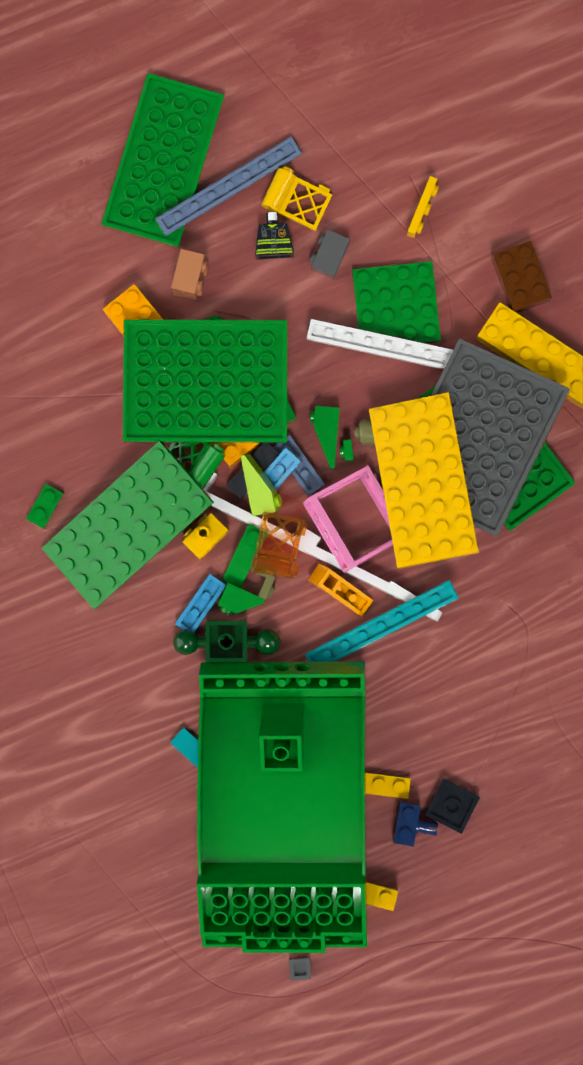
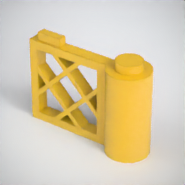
(284, 187)

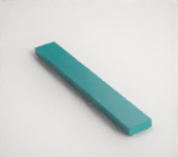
(384, 624)

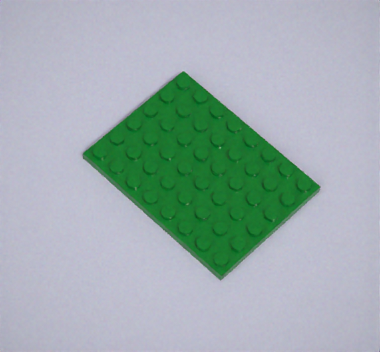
(205, 381)

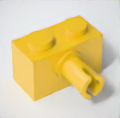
(204, 536)

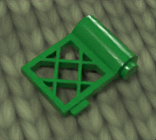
(203, 463)

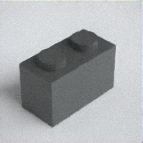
(329, 254)

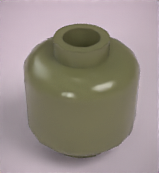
(365, 432)

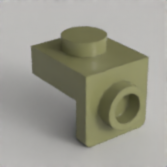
(267, 588)

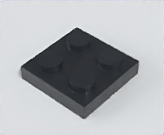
(452, 806)

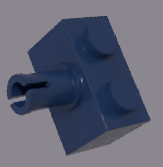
(409, 824)

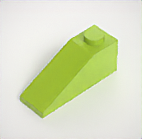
(261, 492)

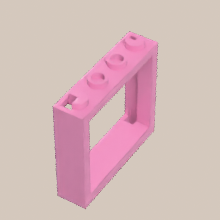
(328, 530)

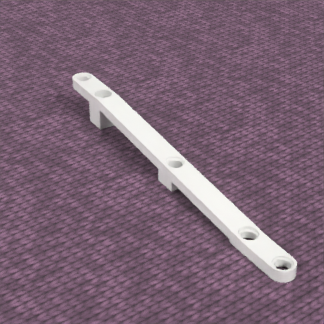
(308, 545)

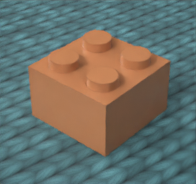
(189, 274)

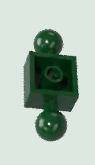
(187, 641)

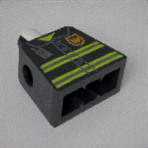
(273, 239)

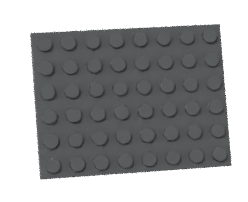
(500, 426)

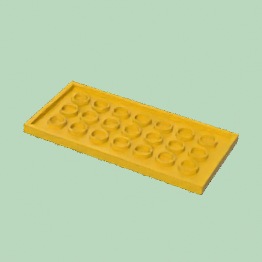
(423, 480)

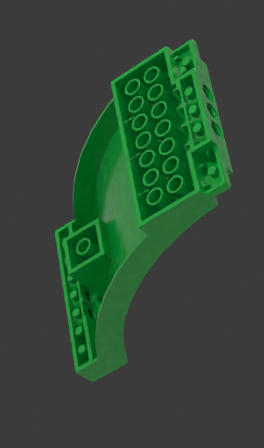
(282, 806)

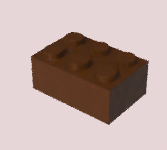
(521, 277)

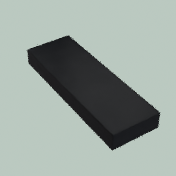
(264, 458)

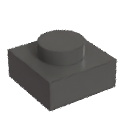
(300, 969)

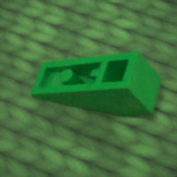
(326, 430)
(242, 559)

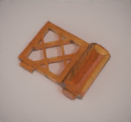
(275, 562)

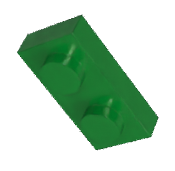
(44, 506)

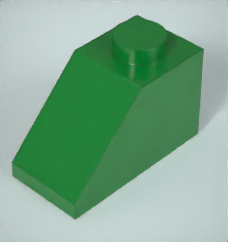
(238, 600)

